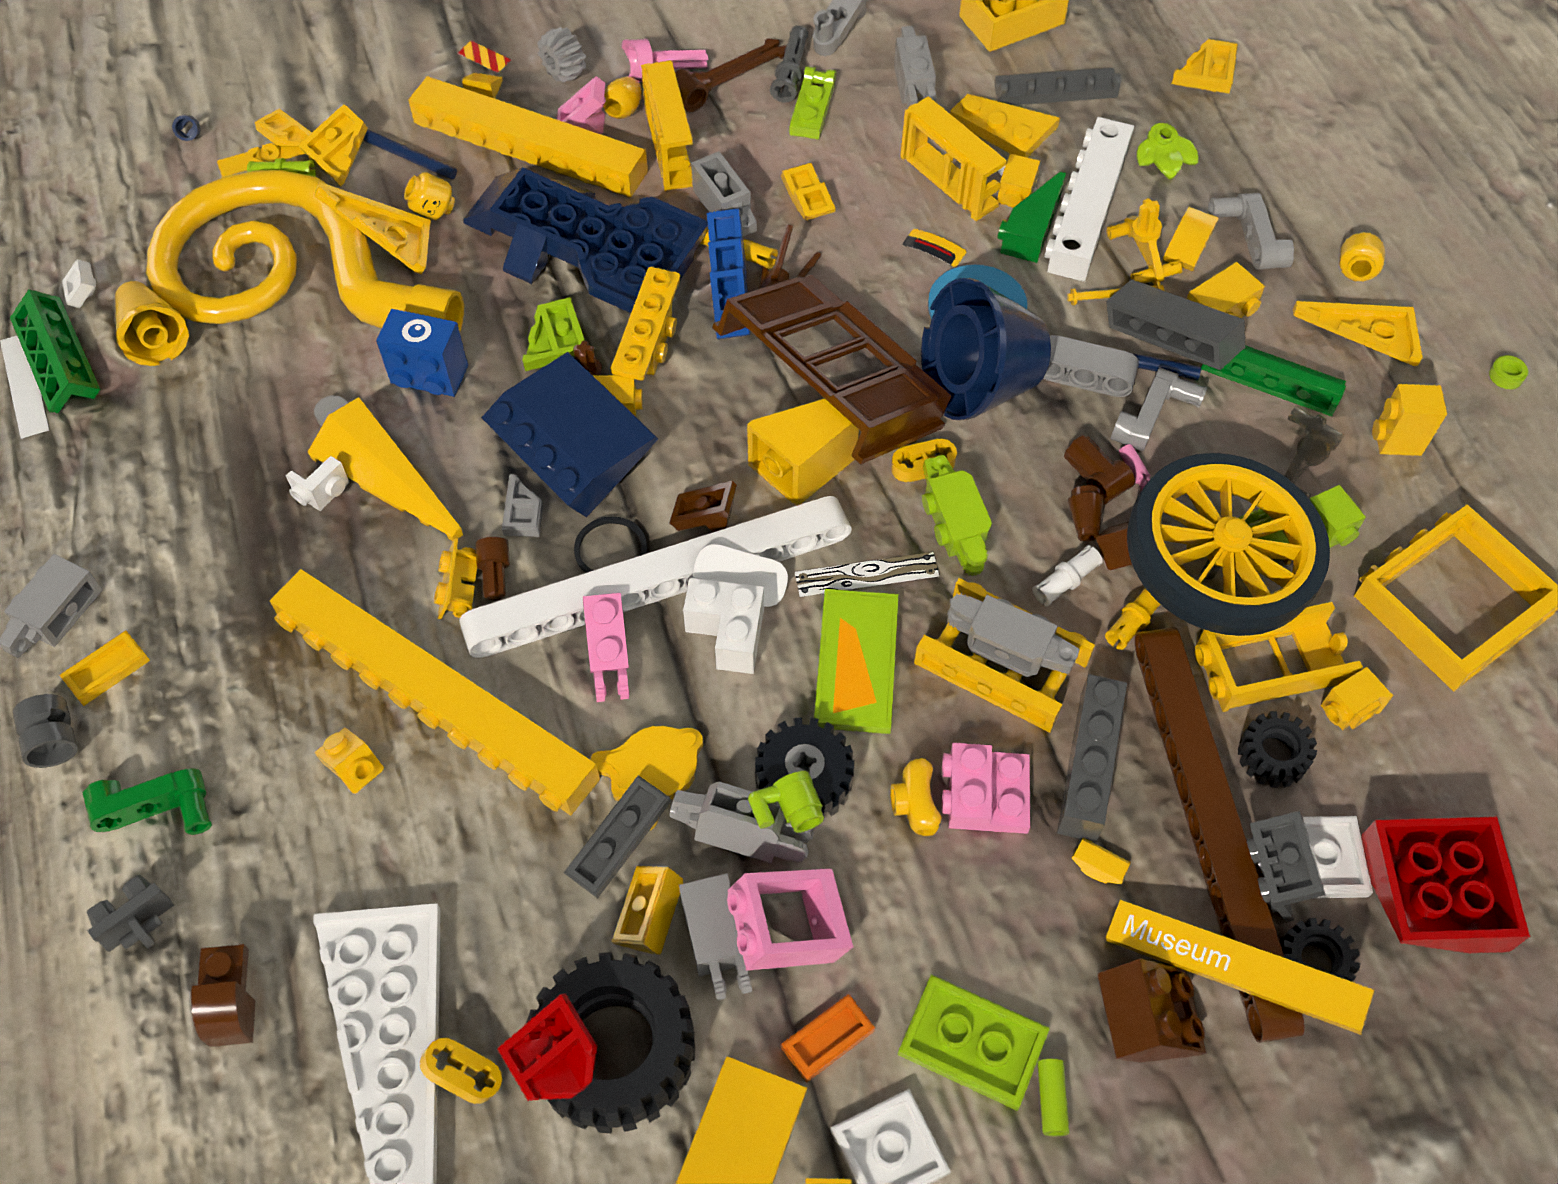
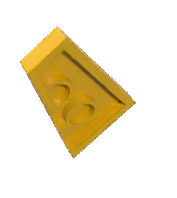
(1005, 125)

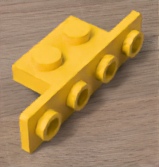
(648, 326)

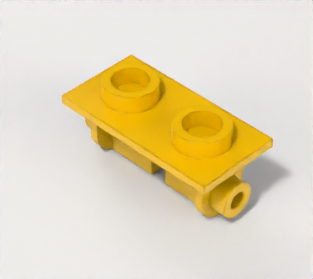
(451, 593)

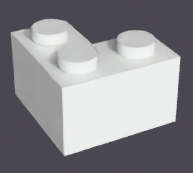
(731, 614)

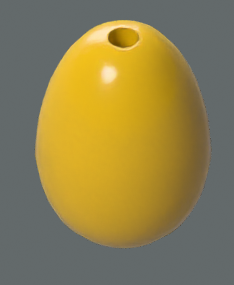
(622, 97)

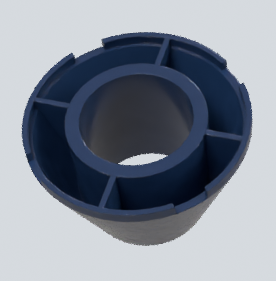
(982, 348)

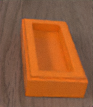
(827, 1038)

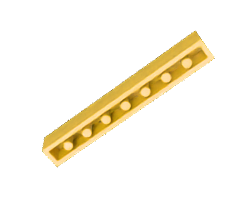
(529, 136)

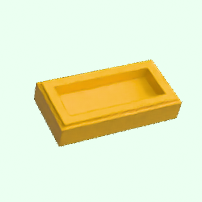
(104, 668)

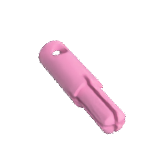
(1135, 463)

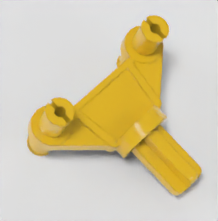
(1145, 231)

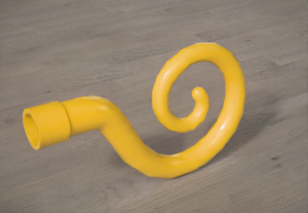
(350, 251)

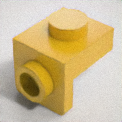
(349, 759)

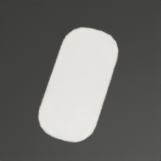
(739, 567)

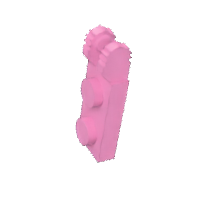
(606, 641)

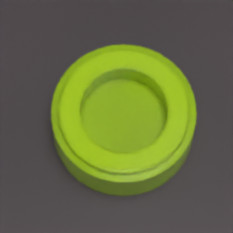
(1508, 372)

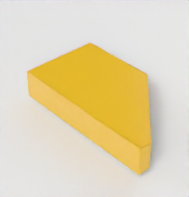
(282, 129)

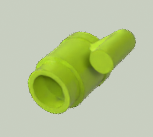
(796, 799)

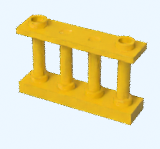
(996, 687)

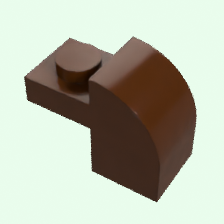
(220, 1003)

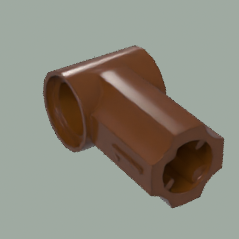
(1099, 469)

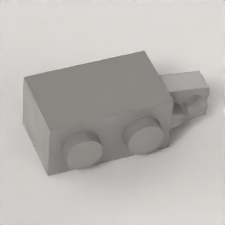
(722, 189)
(48, 605)

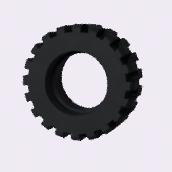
(666, 1068)

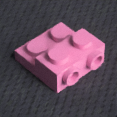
(986, 789)

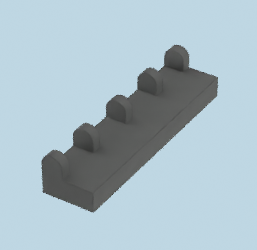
(1057, 86)

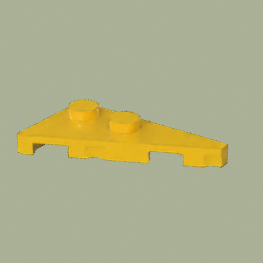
(393, 229)
(1379, 327)

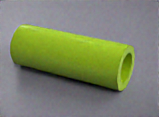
(1053, 1097)

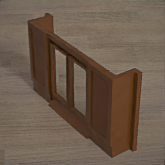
(886, 406)

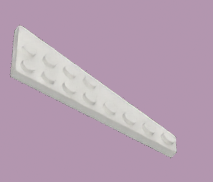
(386, 1012)

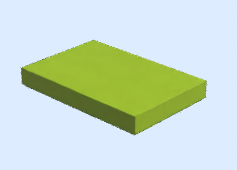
(974, 1042)

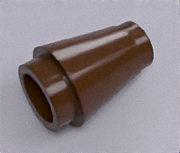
(1086, 511)

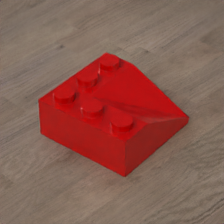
(1446, 883)

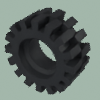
(1287, 732)
(1329, 940)

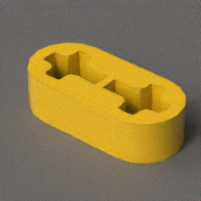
(915, 456)
(456, 1080)

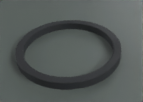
(602, 521)

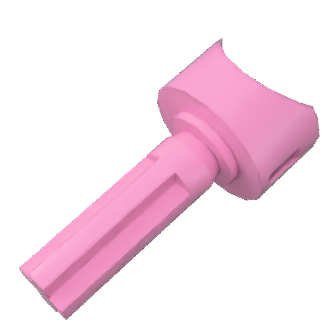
(640, 53)

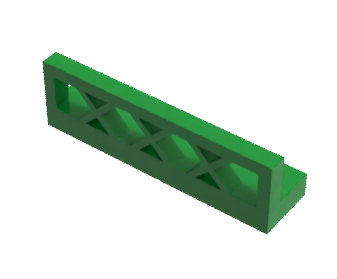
(59, 344)
(1283, 380)

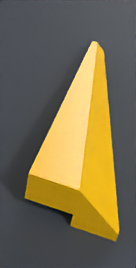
(379, 465)

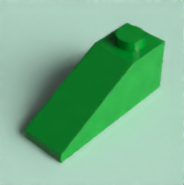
(1031, 220)

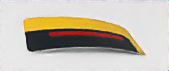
(935, 246)

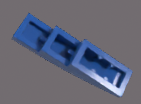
(726, 262)

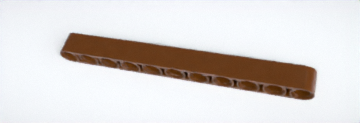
(1212, 816)

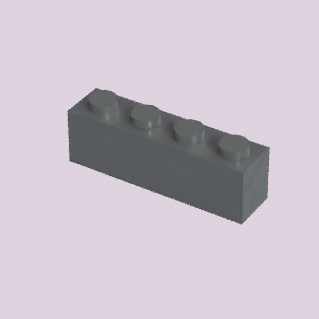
(1176, 324)
(1092, 758)

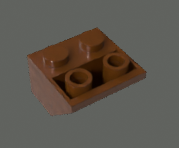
(1151, 1012)

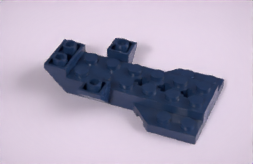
(605, 241)

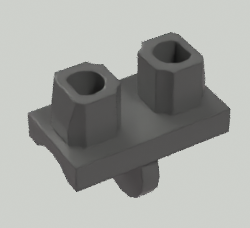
(133, 919)

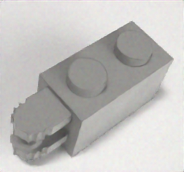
(713, 932)

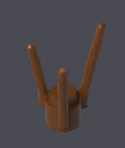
(778, 274)

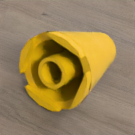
(148, 325)

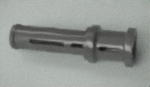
(788, 71)

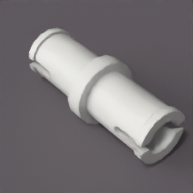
(1067, 575)

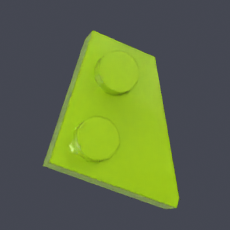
(553, 334)

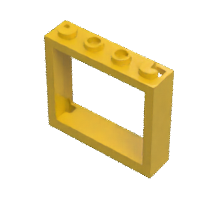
(1492, 550)

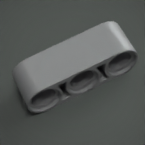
(1091, 367)

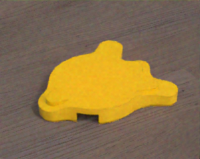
(658, 755)

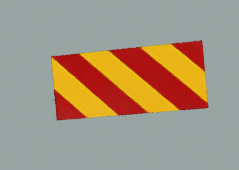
(484, 56)

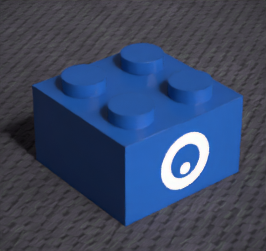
(422, 352)

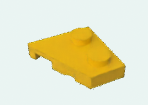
(1209, 67)

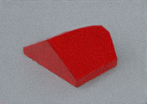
(551, 1053)

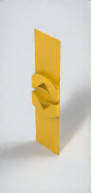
(268, 153)

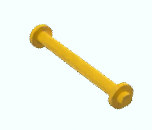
(1075, 296)

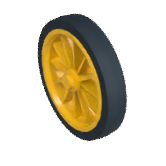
(1228, 544)

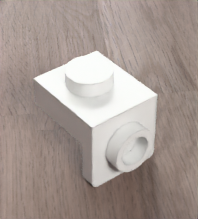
(321, 486)

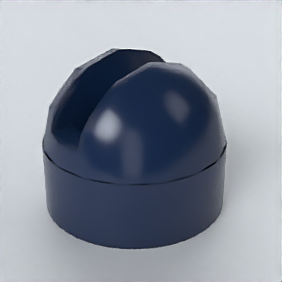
(181, 122)

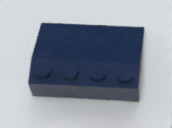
(570, 432)

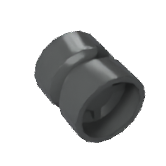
(44, 731)

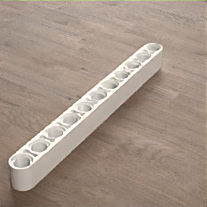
(647, 577)

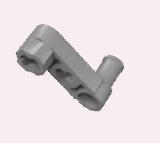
(831, 33)
(1251, 211)
(1166, 384)

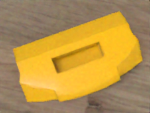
(1100, 863)

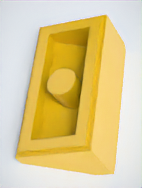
(648, 909)

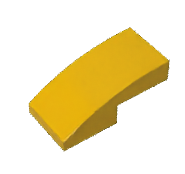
(807, 192)
(1190, 238)

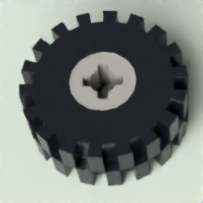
(826, 754)

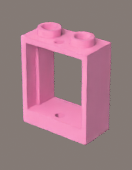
(823, 911)

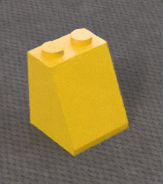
(801, 448)

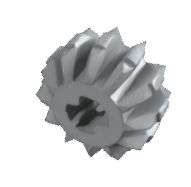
(561, 54)

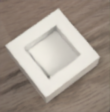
(79, 283)

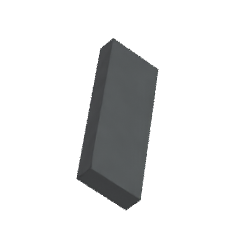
(617, 836)

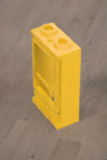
(667, 124)
(977, 159)
(1316, 646)

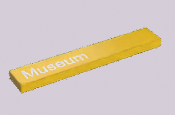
(1241, 966)

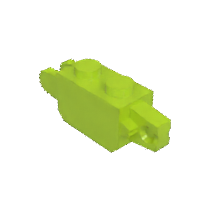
(957, 512)

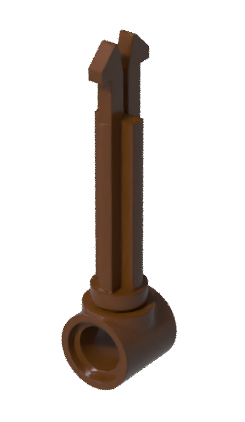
(696, 86)

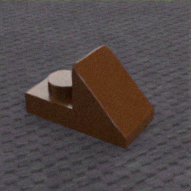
(704, 506)

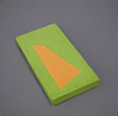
(857, 661)

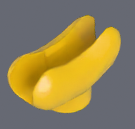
(915, 798)

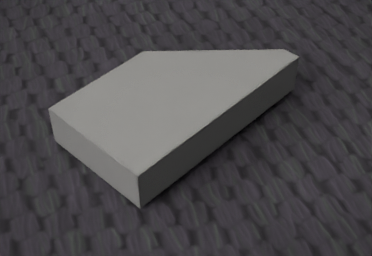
(521, 511)

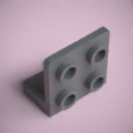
(1286, 861)

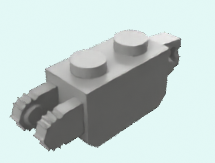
(914, 67)
(1011, 635)
(728, 822)

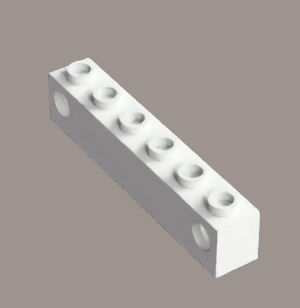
(1090, 198)

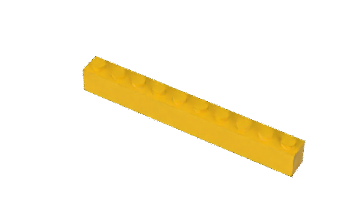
(436, 692)

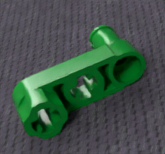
(115, 808)

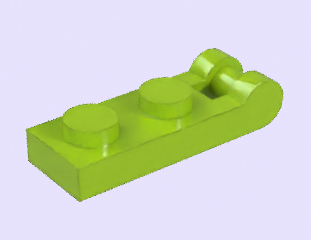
(812, 103)

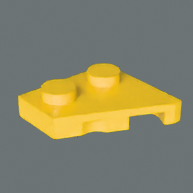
(336, 143)

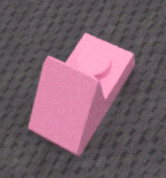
(585, 107)

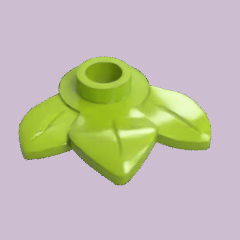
(1166, 153)

